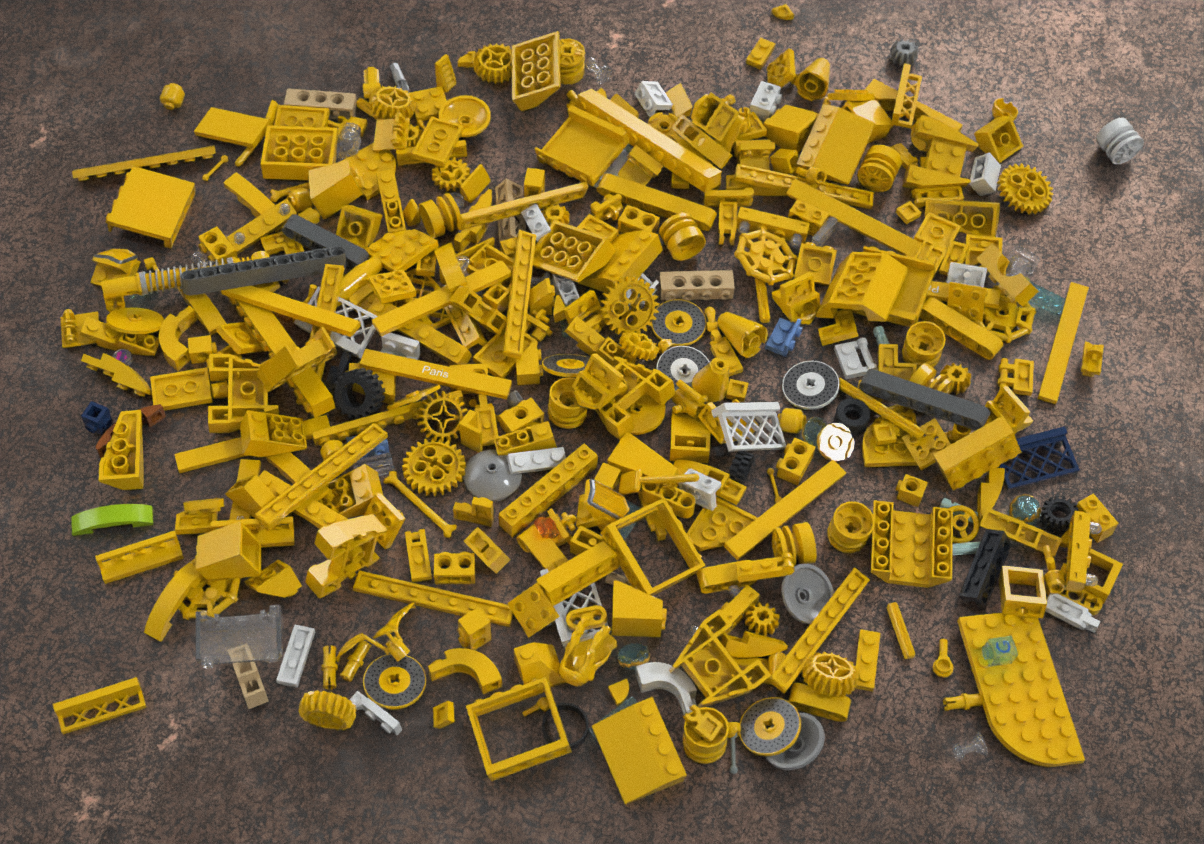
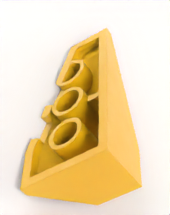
(973, 216)
(123, 459)

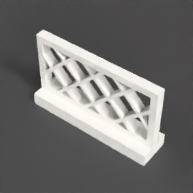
(342, 341)
(748, 412)
(564, 632)

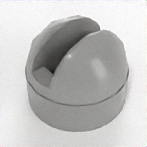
(514, 398)

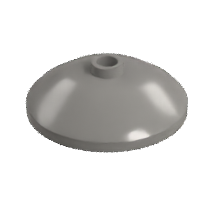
(488, 483)
(813, 588)
(805, 747)

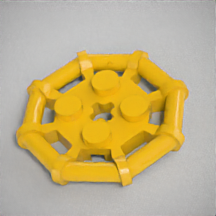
(753, 260)
(1008, 321)
(207, 598)

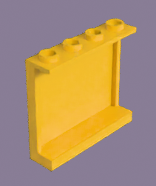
(583, 146)
(151, 205)
(913, 291)

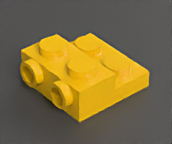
(817, 261)

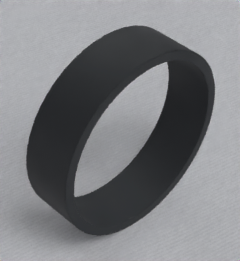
(567, 706)

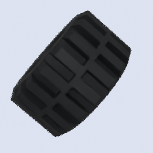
(371, 387)

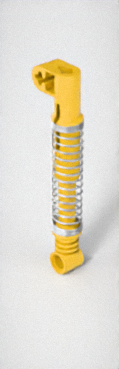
(142, 283)

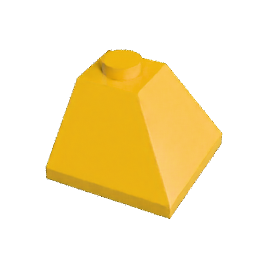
(275, 580)
(537, 662)

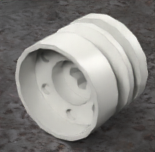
(1119, 140)

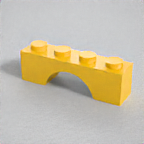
(1017, 286)

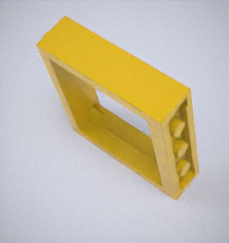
(675, 529)
(529, 758)

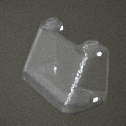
(239, 638)

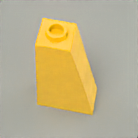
(633, 455)

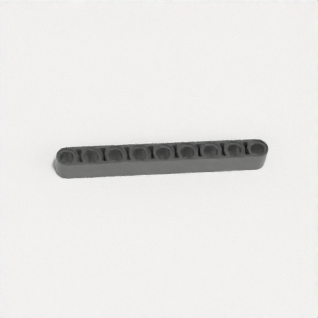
(261, 270)

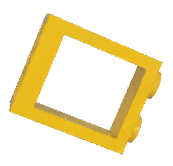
(1106, 563)
(1013, 604)

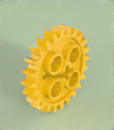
(1025, 188)
(618, 295)
(434, 466)

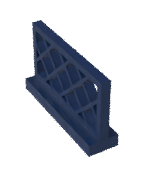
(1036, 441)

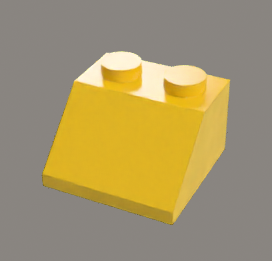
(999, 138)
(358, 225)

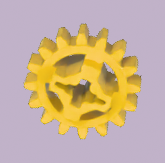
(451, 175)
(638, 345)

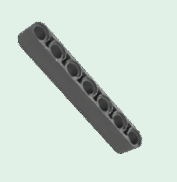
(924, 399)

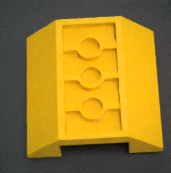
(864, 283)
(912, 546)

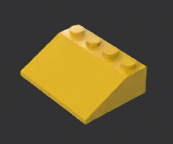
(535, 70)
(836, 143)
(295, 150)
(572, 252)
(632, 257)
(639, 751)

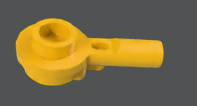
(943, 666)

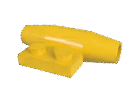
(355, 284)

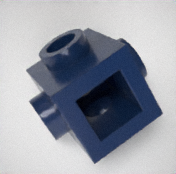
(96, 418)

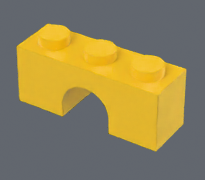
(482, 313)

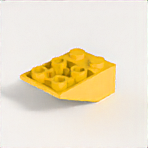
(271, 434)
(689, 439)
(353, 492)

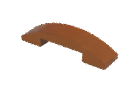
(150, 415)

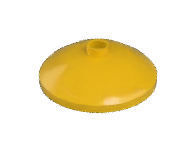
(466, 111)

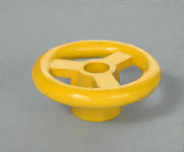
(964, 518)

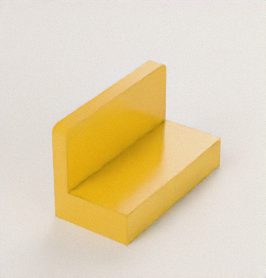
(469, 433)

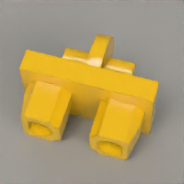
(609, 208)
(541, 329)
(1092, 359)
(567, 522)

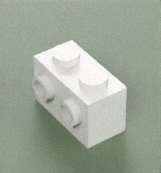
(765, 100)
(985, 174)

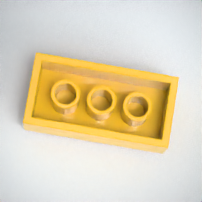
(977, 453)

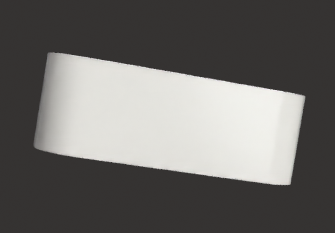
(565, 285)

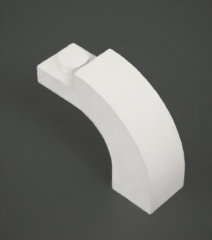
(657, 676)

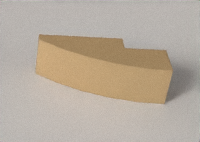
(250, 684)

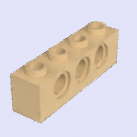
(338, 103)
(696, 285)

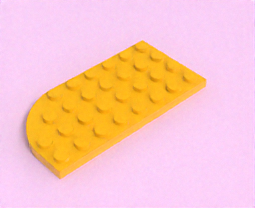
(1025, 696)

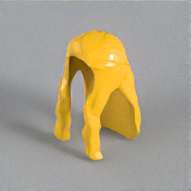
(585, 657)

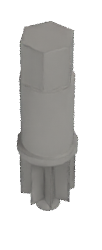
(400, 81)

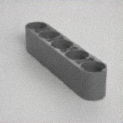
(319, 238)

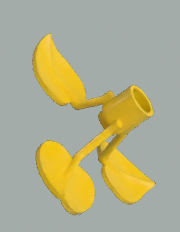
(394, 645)

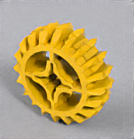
(497, 66)
(391, 100)
(442, 408)
(830, 674)
(327, 710)

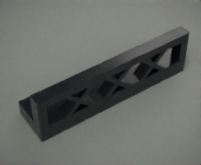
(986, 568)

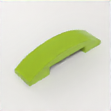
(110, 516)

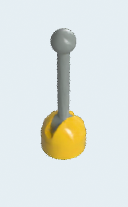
(734, 732)

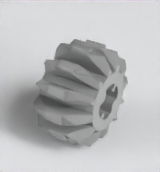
(904, 52)

